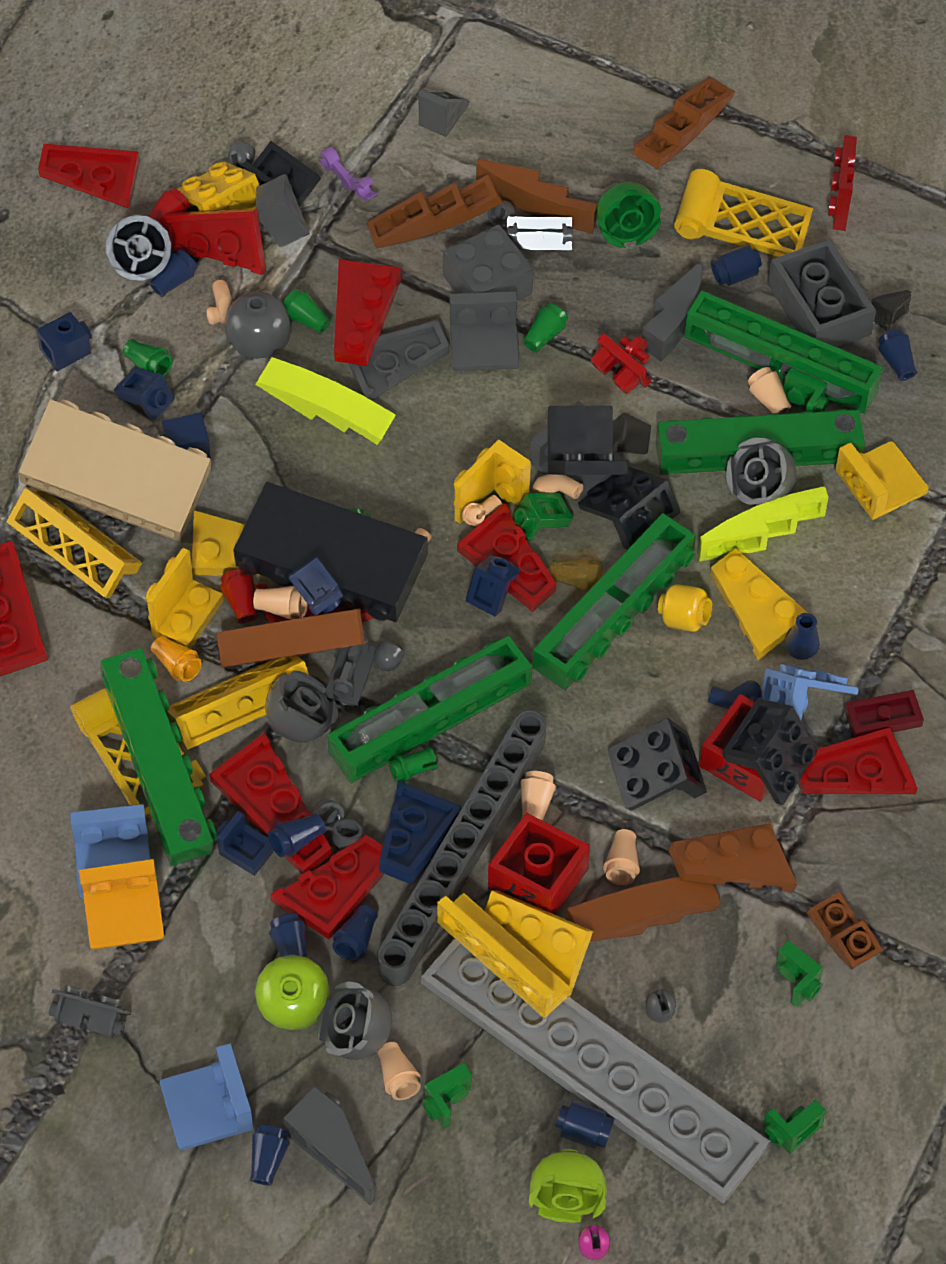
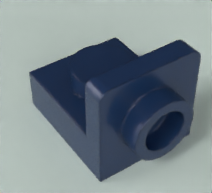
(145, 390)
(491, 584)

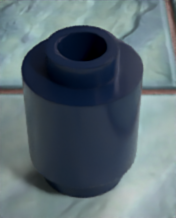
(736, 265)
(584, 1124)

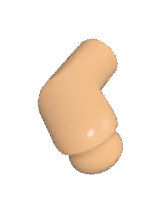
(223, 302)
(554, 483)
(476, 513)

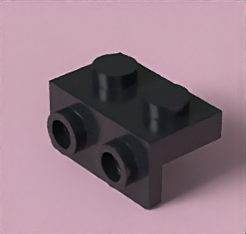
(276, 162)

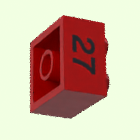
(713, 761)
(539, 864)

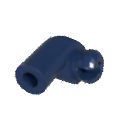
(726, 698)

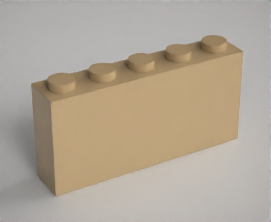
(115, 469)

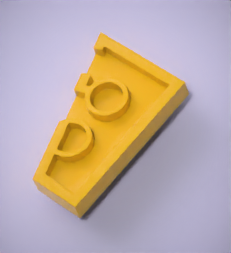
(214, 544)
(759, 604)
(547, 936)

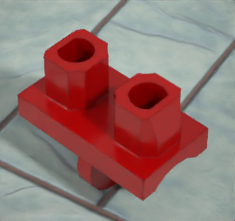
(632, 371)

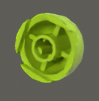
(291, 992)
(568, 1187)

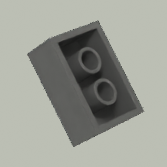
(821, 294)

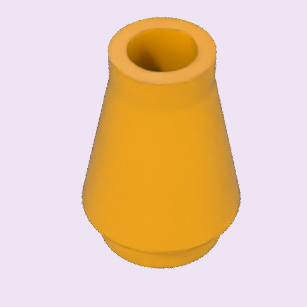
(177, 659)

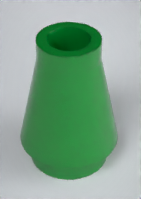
(305, 311)
(545, 326)
(148, 357)

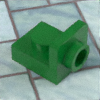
(806, 391)
(540, 512)
(800, 968)
(448, 1087)
(796, 1129)

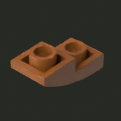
(843, 932)

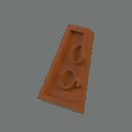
(737, 856)

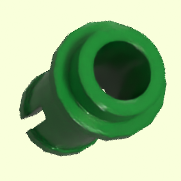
(413, 764)

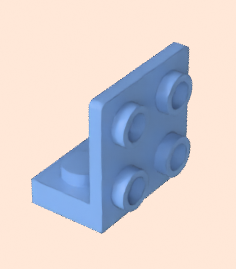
(791, 684)
(109, 837)
(207, 1102)

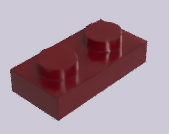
(895, 710)

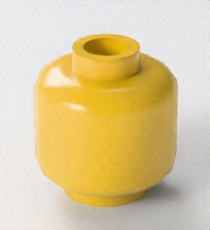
(685, 607)

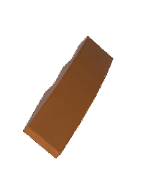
(684, 123)
(537, 198)
(425, 216)
(290, 638)
(643, 906)

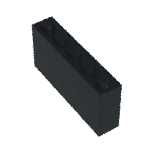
(365, 556)

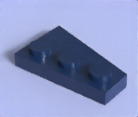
(415, 831)

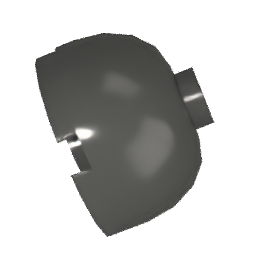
(257, 324)
(761, 471)
(299, 707)
(354, 1021)

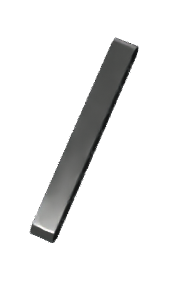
(457, 859)

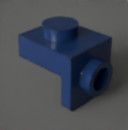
(317, 586)
(243, 844)

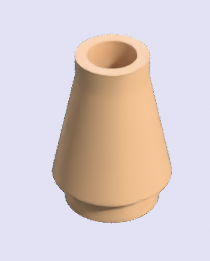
(769, 390)
(281, 601)
(536, 793)
(622, 860)
(398, 1073)

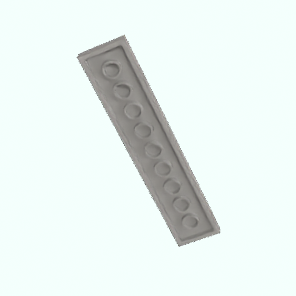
(606, 1074)

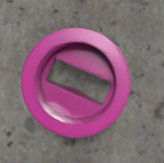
(585, 1242)

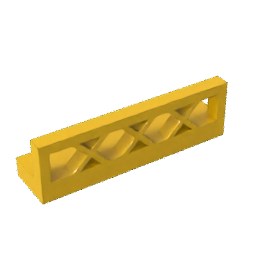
(81, 532)
(229, 702)
(502, 954)

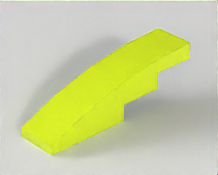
(323, 397)
(753, 527)

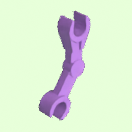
(360, 185)

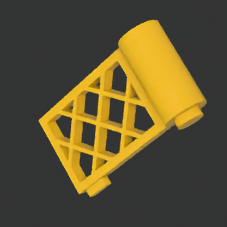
(701, 210)
(96, 719)

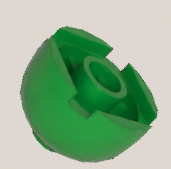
(628, 214)

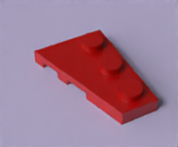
(95, 171)
(843, 182)
(219, 235)
(503, 538)
(859, 767)
(335, 889)

